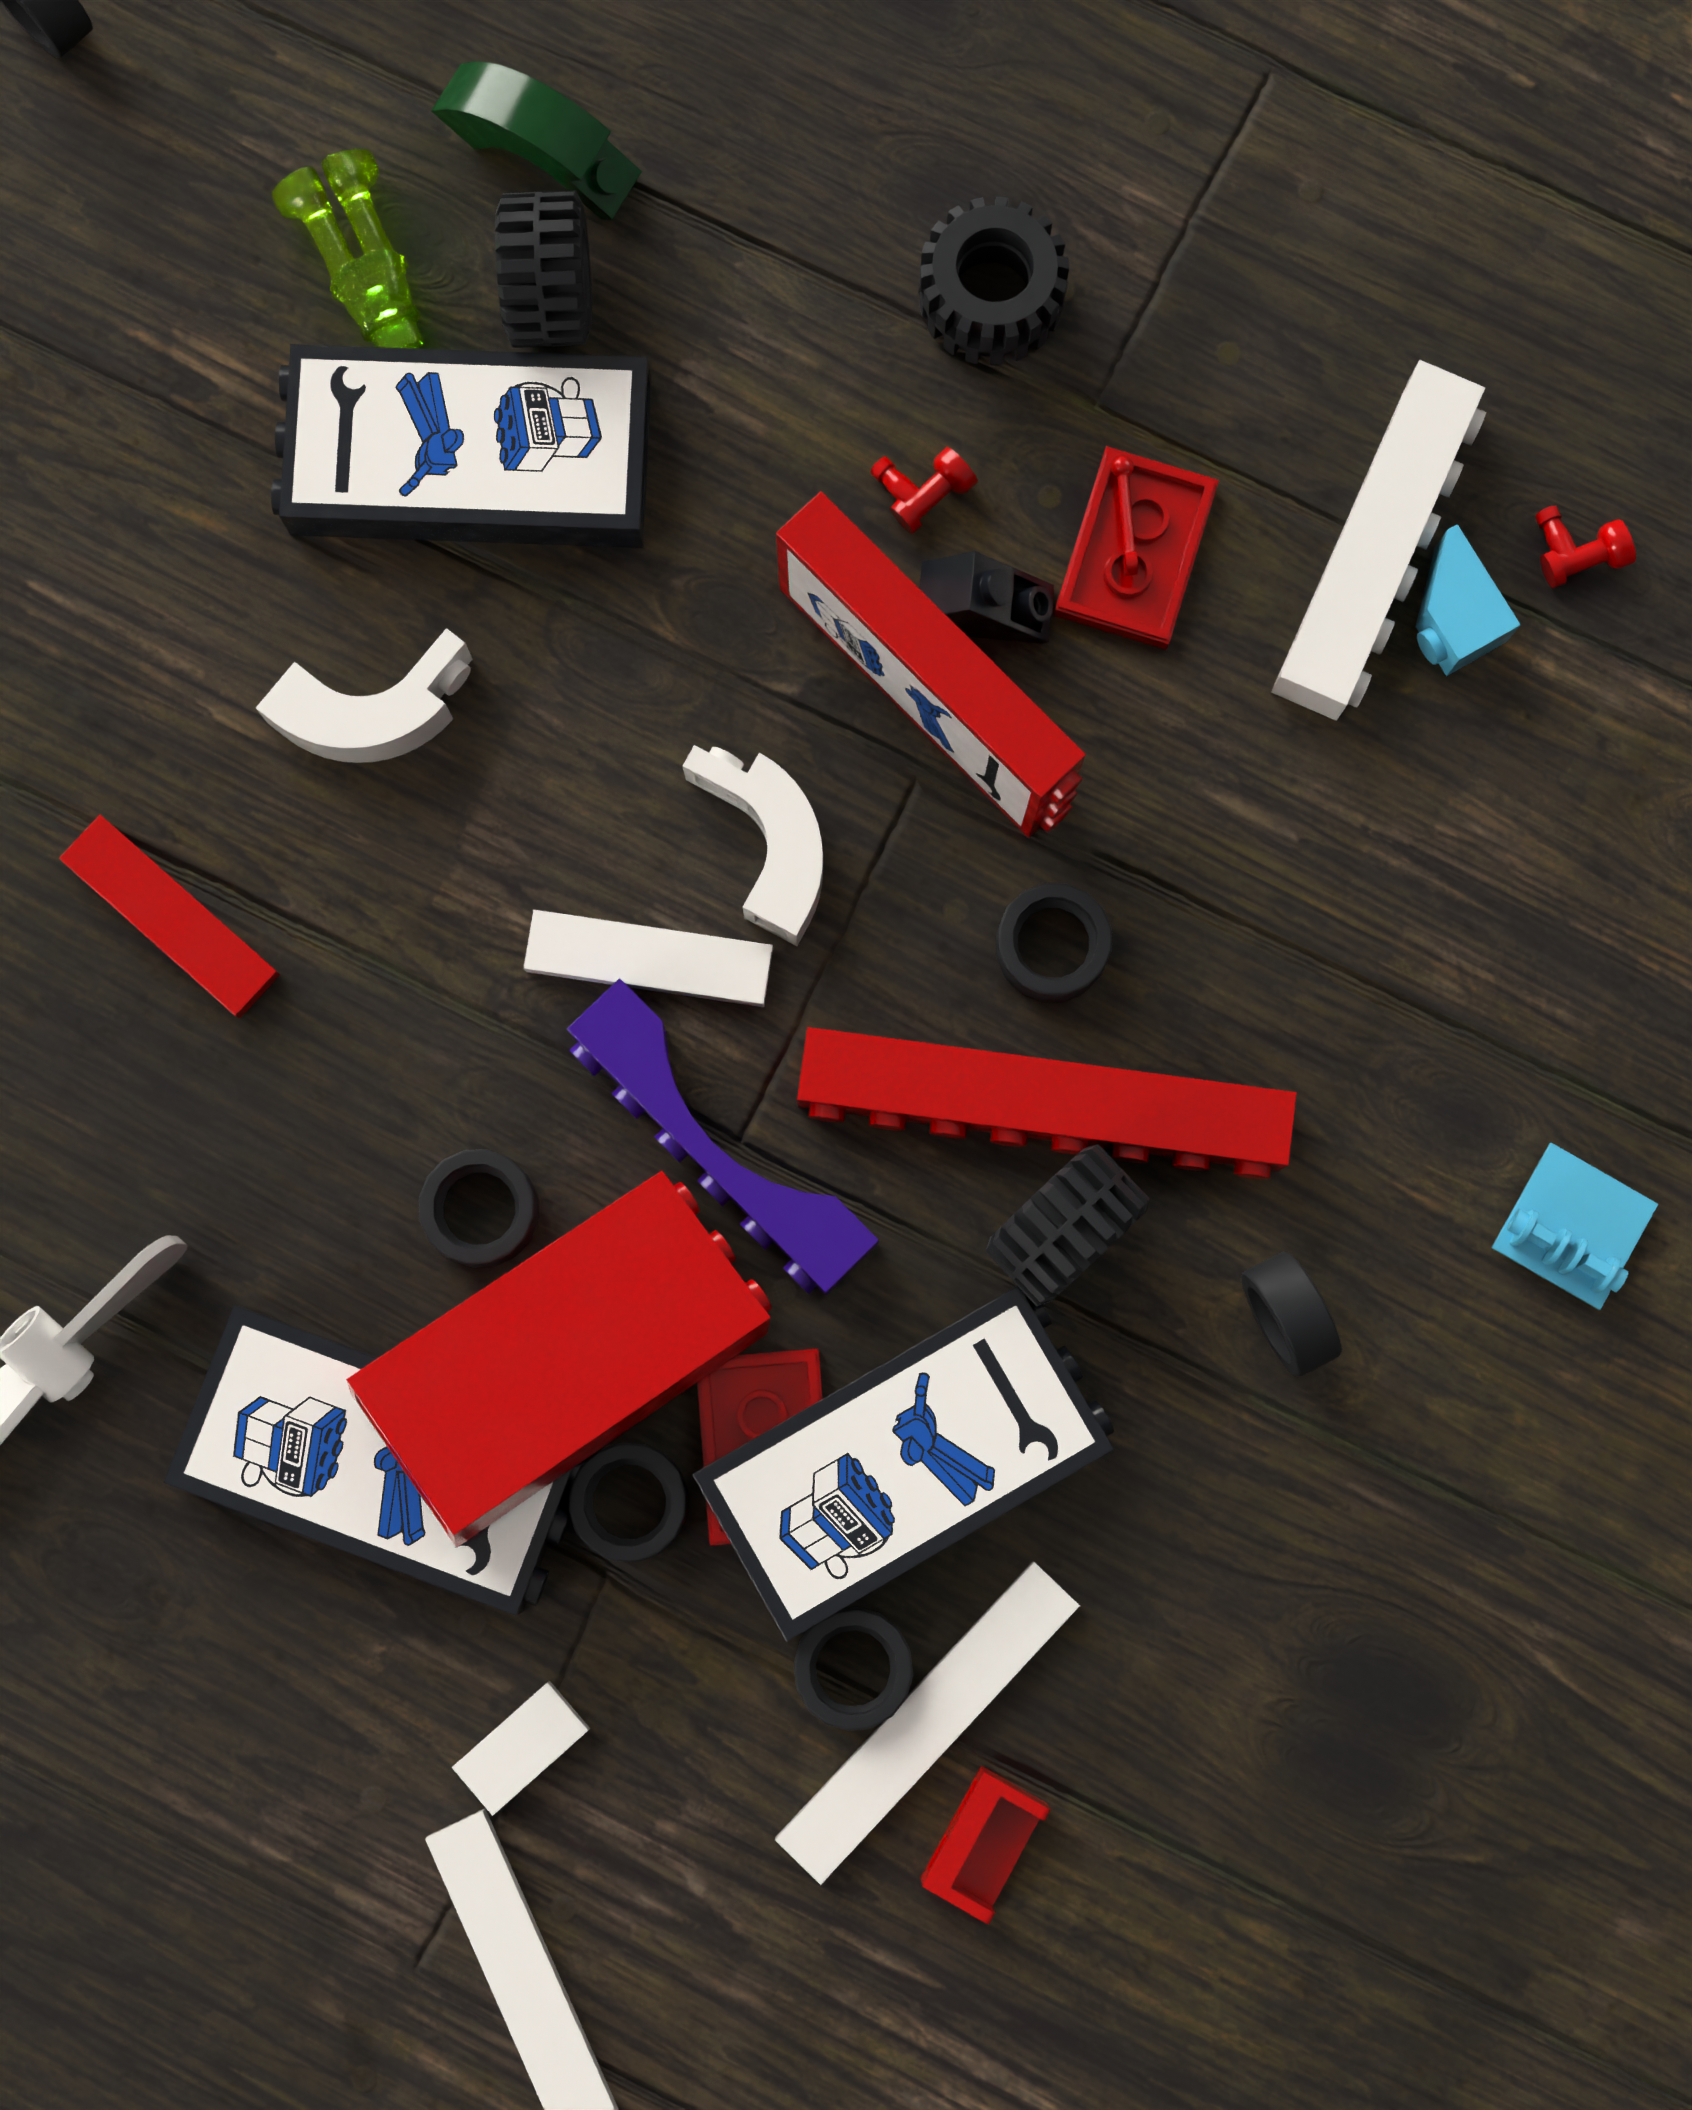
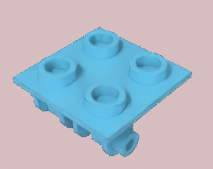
(1575, 1226)

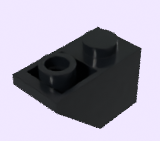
(989, 597)

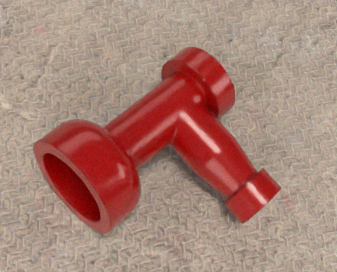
(915, 502)
(1612, 546)

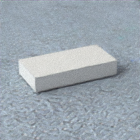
(521, 1748)

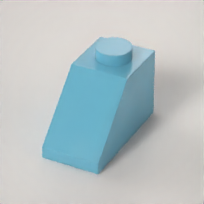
(1461, 607)

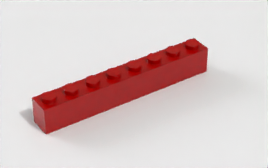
(1046, 1101)

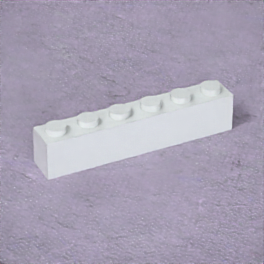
(1379, 540)

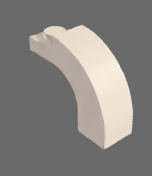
(372, 725)
(793, 869)

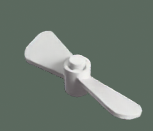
(50, 1358)

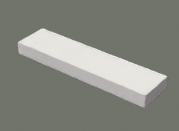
(648, 958)

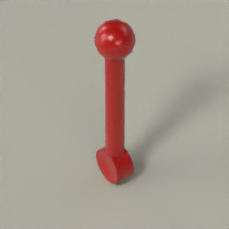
(1122, 468)

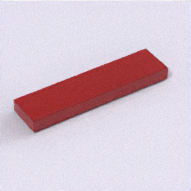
(169, 916)

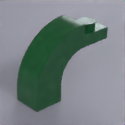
(524, 116)

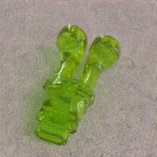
(368, 286)

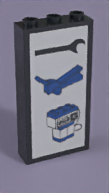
(463, 446)
(297, 1451)
(905, 1461)

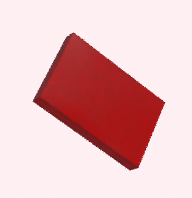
(1168, 525)
(749, 1399)

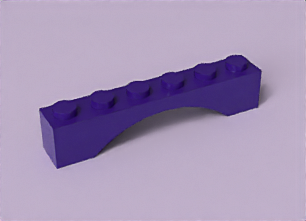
(809, 1228)

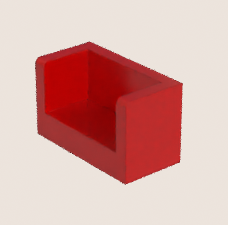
(983, 1844)

